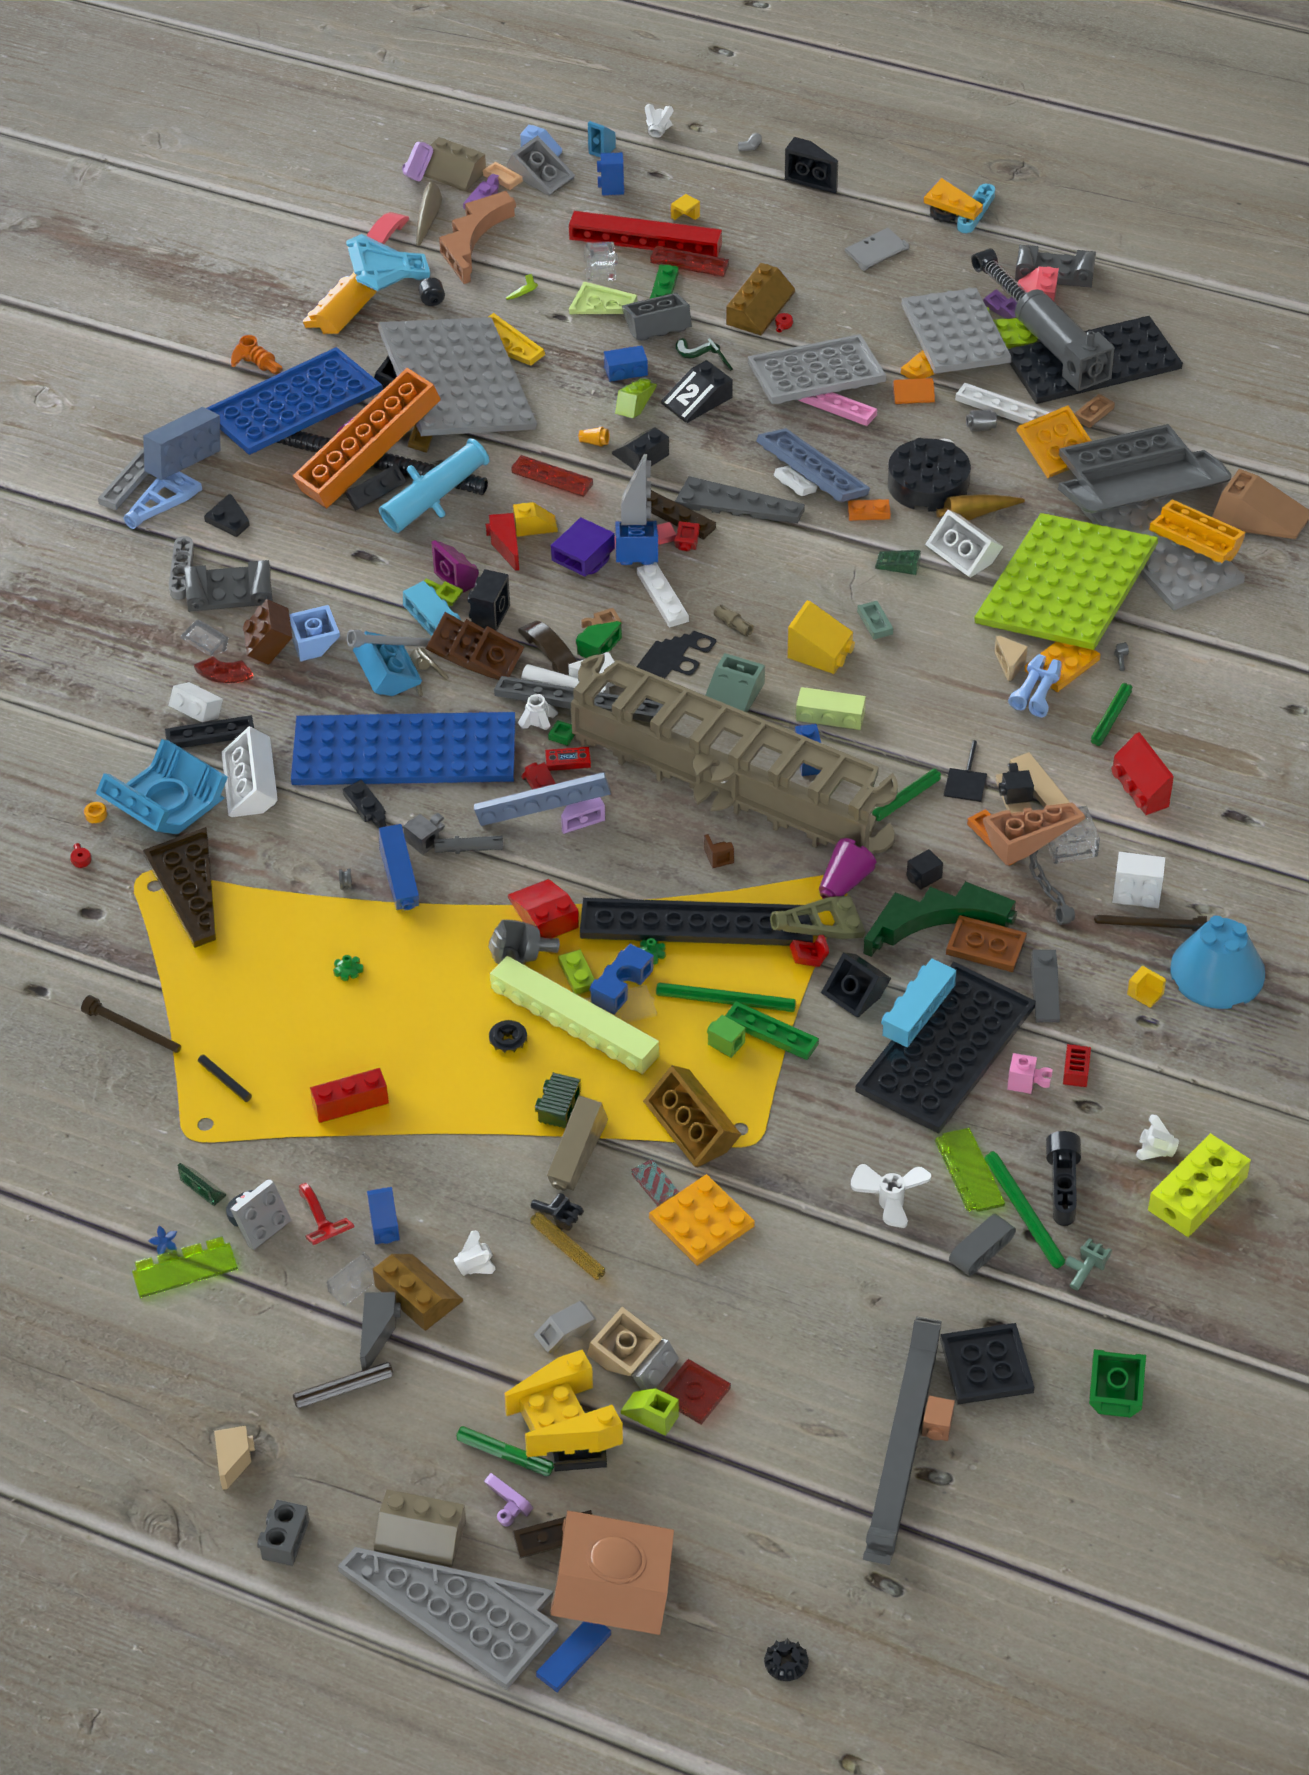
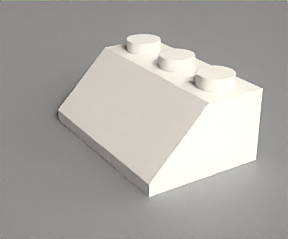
(963, 544)

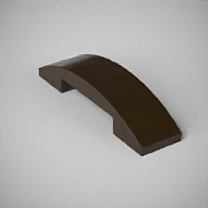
(549, 644)

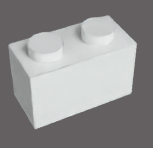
(195, 702)

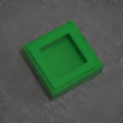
(561, 733)

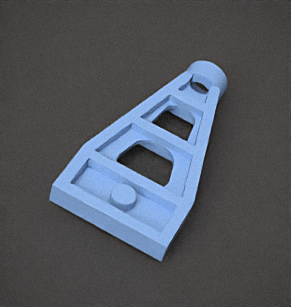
(179, 483)

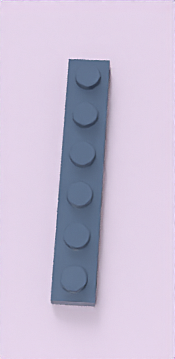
(542, 799)

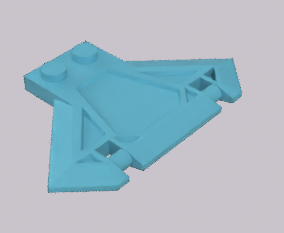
(383, 266)

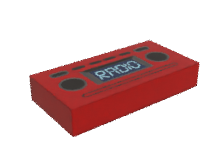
(568, 758)

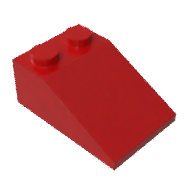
(547, 908)

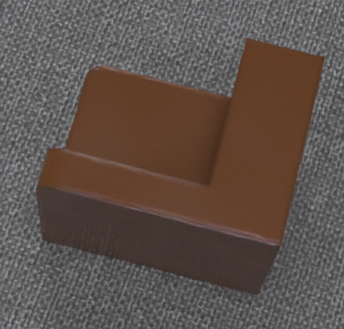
(718, 853)

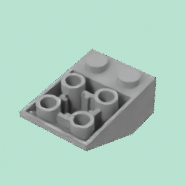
(634, 504)

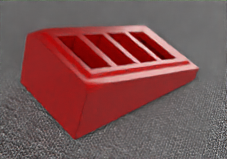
(1076, 1078)

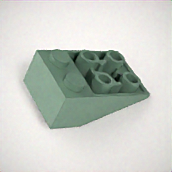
(736, 682)

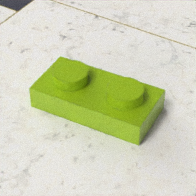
(576, 971)

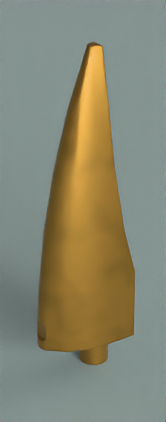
(977, 505)

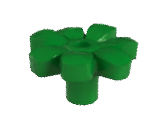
(654, 948)
(348, 967)

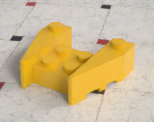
(555, 1413)

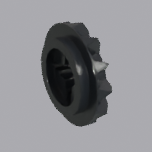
(938, 214)
(508, 1028)
(790, 1670)

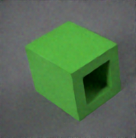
(726, 1035)

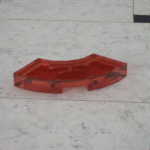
(223, 671)

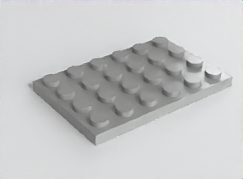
(955, 330)
(816, 369)

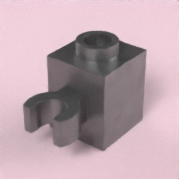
(422, 832)

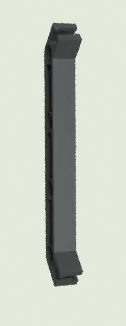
(903, 1442)

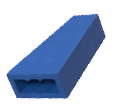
(398, 867)

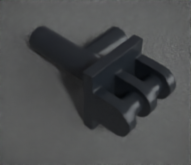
(561, 1209)

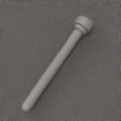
(356, 638)

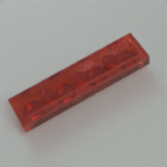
(690, 261)
(552, 475)

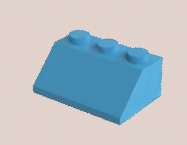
(387, 667)

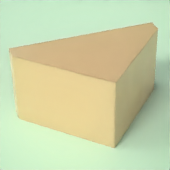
(1010, 656)

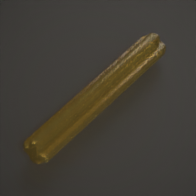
(567, 1245)

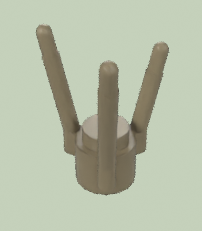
(422, 661)

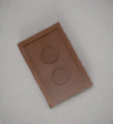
(986, 943)

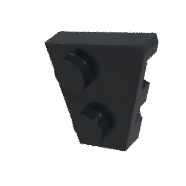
(228, 516)

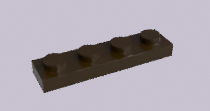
(675, 512)

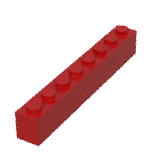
(644, 233)

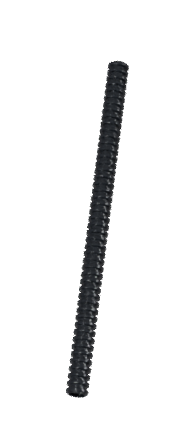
(315, 443)

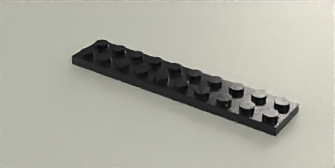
(686, 921)

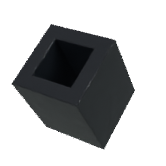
(924, 869)

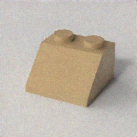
(623, 1343)

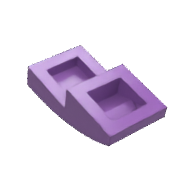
(1000, 304)

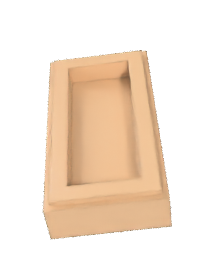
(507, 177)

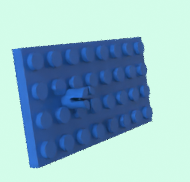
(294, 400)

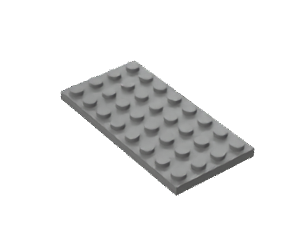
(1172, 569)

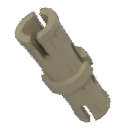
(733, 620)

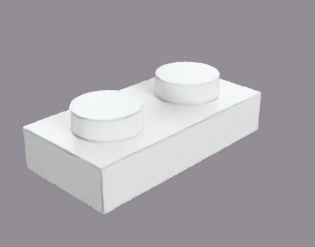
(795, 480)

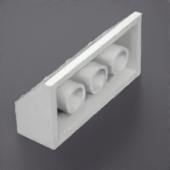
(250, 774)

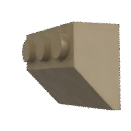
(455, 164)
(419, 1528)

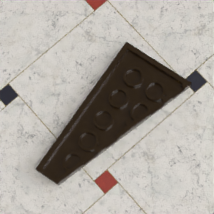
(185, 878)

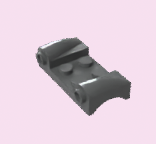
(1072, 270)
(228, 586)

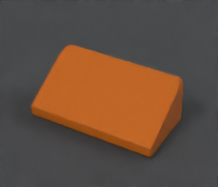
(913, 391)

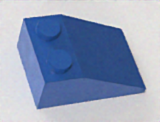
(636, 543)

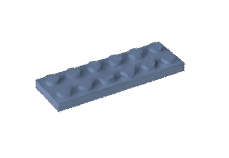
(813, 465)

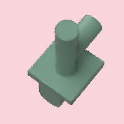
(1093, 1255)

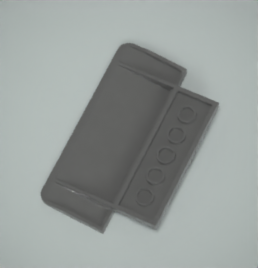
(1136, 469)

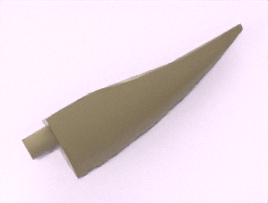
(428, 210)

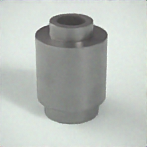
(981, 420)

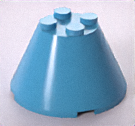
(1218, 965)

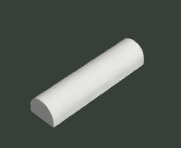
(547, 676)

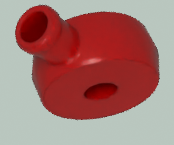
(783, 321)
(80, 856)

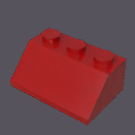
(1143, 775)

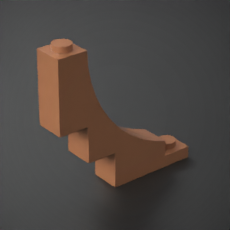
(467, 230)

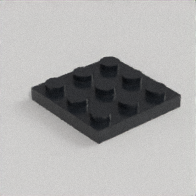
(987, 1363)

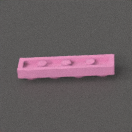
(843, 407)

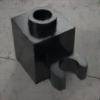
(1016, 785)

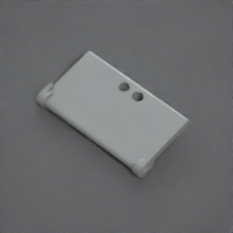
(870, 252)

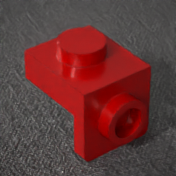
(687, 536)
(538, 775)
(810, 953)

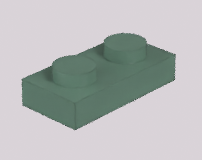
(875, 620)

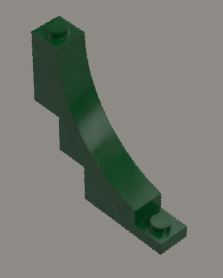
(906, 916)

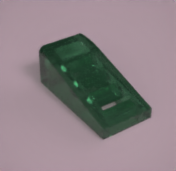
(903, 561)

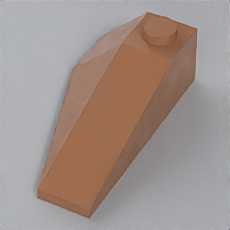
(1025, 832)

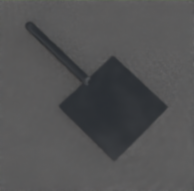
(966, 783)

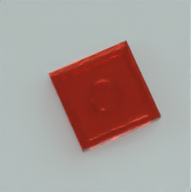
(697, 1390)

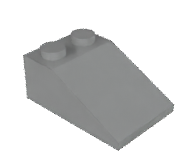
(540, 166)

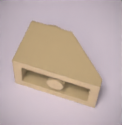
(233, 1453)

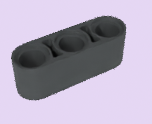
(982, 1244)

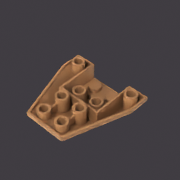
(1260, 507)

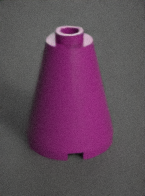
(846, 868)

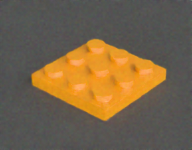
(1050, 433)
(701, 1219)

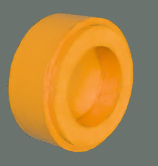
(95, 812)

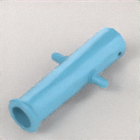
(430, 488)

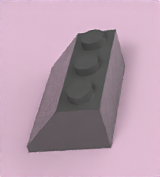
(657, 316)

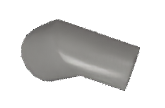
(752, 143)

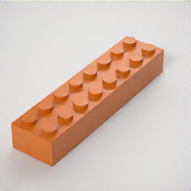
(366, 437)

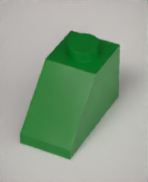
(598, 639)

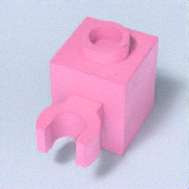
(1024, 1074)

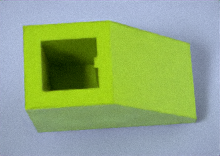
(652, 1409)

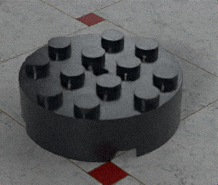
(928, 473)

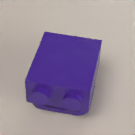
(583, 547)

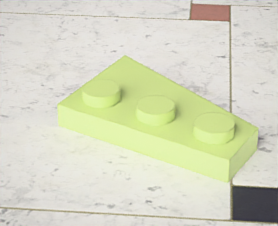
(600, 300)

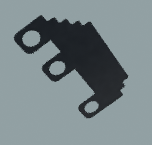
(669, 654)

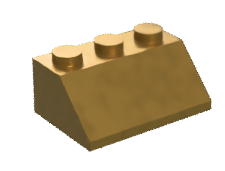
(418, 1289)

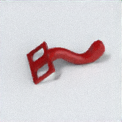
(325, 1227)

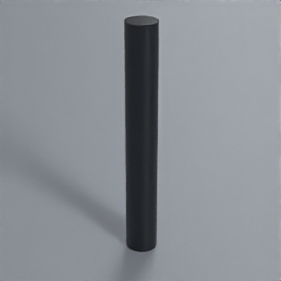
(224, 1078)

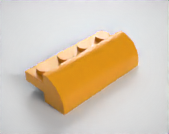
(339, 306)
(1198, 531)

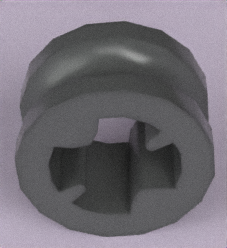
(345, 879)

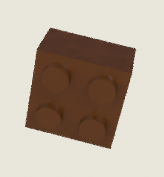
(267, 631)

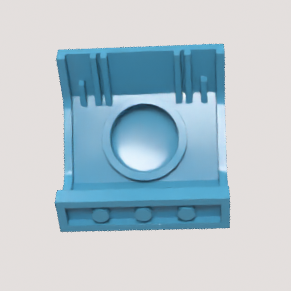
(168, 792)

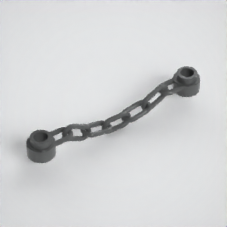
(1064, 914)

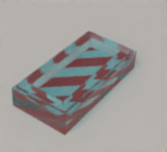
(654, 1182)

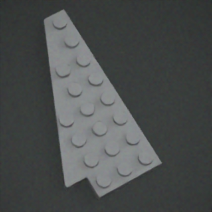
(474, 1615)

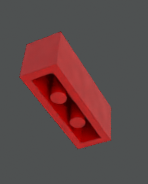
(349, 1095)

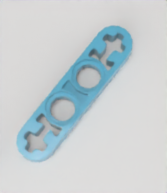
(988, 189)

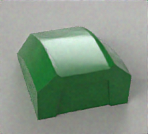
(1117, 1383)

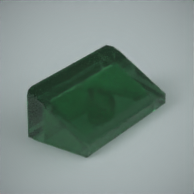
(200, 1184)

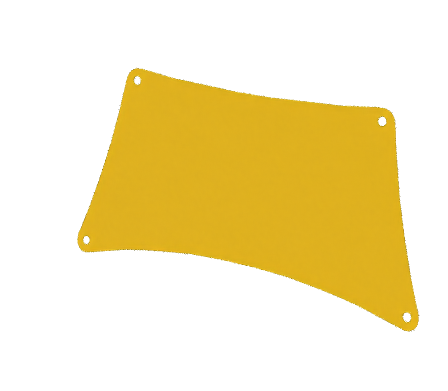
(423, 1014)

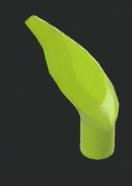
(531, 285)

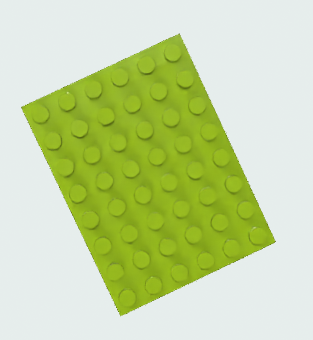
(1066, 581)

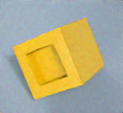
(685, 205)
(1146, 986)

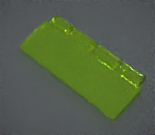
(969, 1170)
(179, 1271)

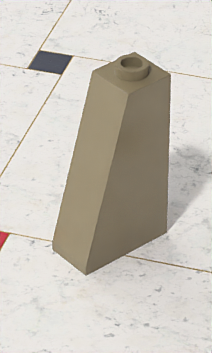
(577, 1143)

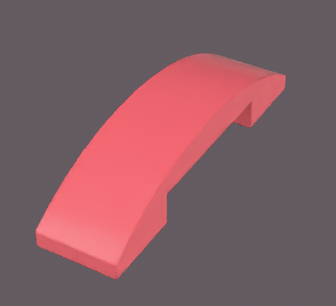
(386, 226)

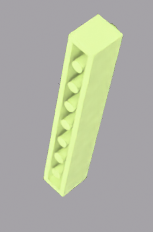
(574, 1015)

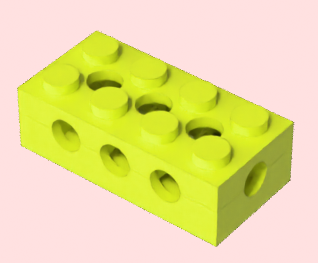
(1199, 1185)

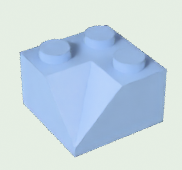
(313, 632)

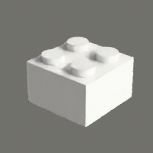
(1138, 880)

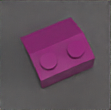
(453, 566)

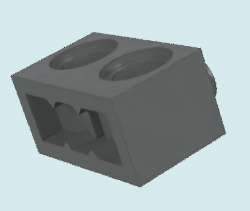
(289, 1533)

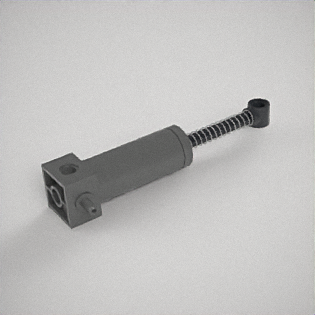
(1084, 355)

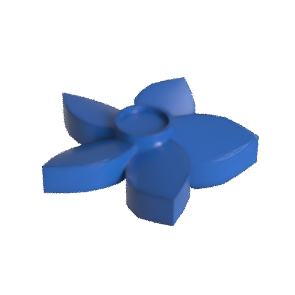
(163, 1240)

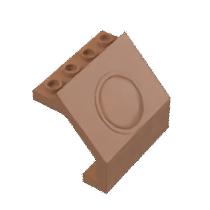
(613, 1572)

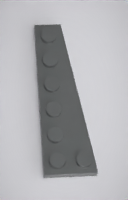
(719, 497)

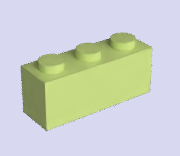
(830, 708)

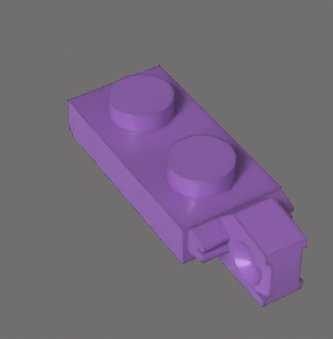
(484, 189)

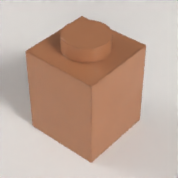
(938, 1418)

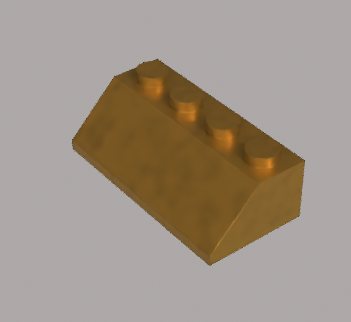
(759, 300)
(691, 1116)

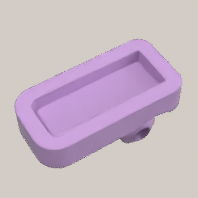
(418, 161)
(515, 1504)

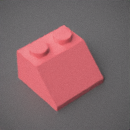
(1043, 279)

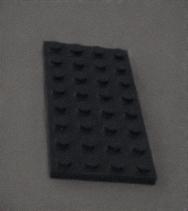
(1138, 354)
(949, 1052)

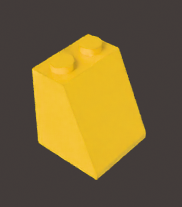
(819, 639)

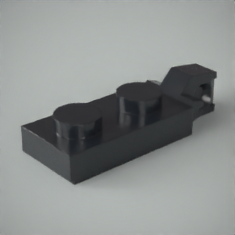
(365, 803)

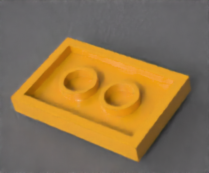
(1074, 662)

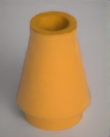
(595, 436)

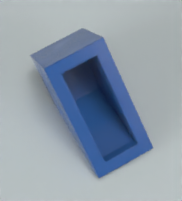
(383, 1215)

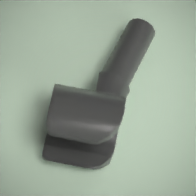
(1121, 650)

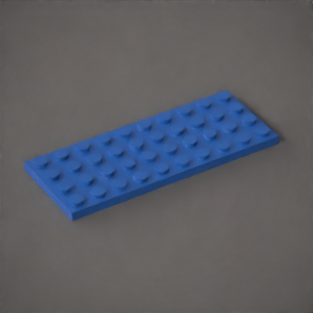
(404, 748)

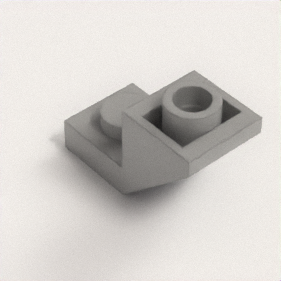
(568, 1322)

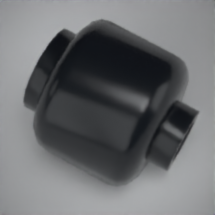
(431, 291)

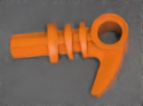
(250, 351)

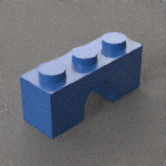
(630, 965)

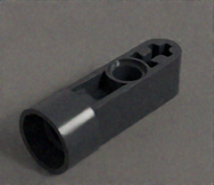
(1063, 1153)

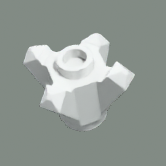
(658, 120)
(537, 713)
(1156, 1141)
(474, 1257)

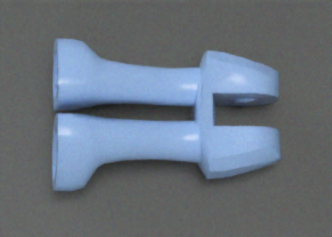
(1037, 704)

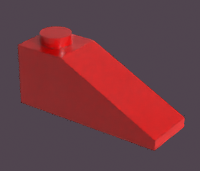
(503, 537)

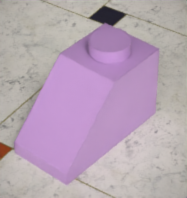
(582, 814)

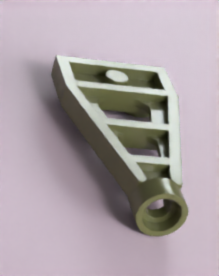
(843, 912)

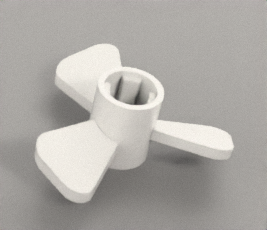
(890, 1190)

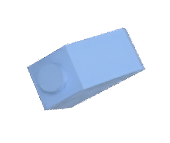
(532, 131)

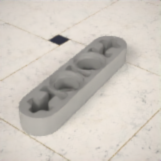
(179, 567)

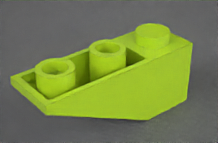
(634, 397)

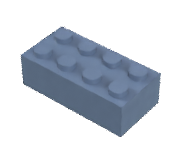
(181, 443)

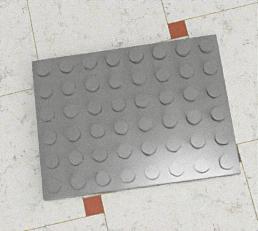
(468, 371)

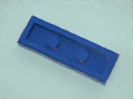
(572, 1654)

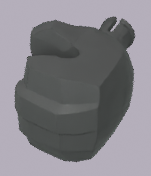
(520, 942)

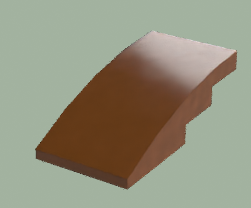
(474, 647)

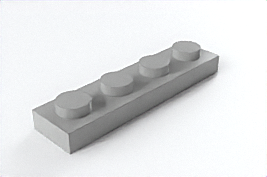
(124, 483)

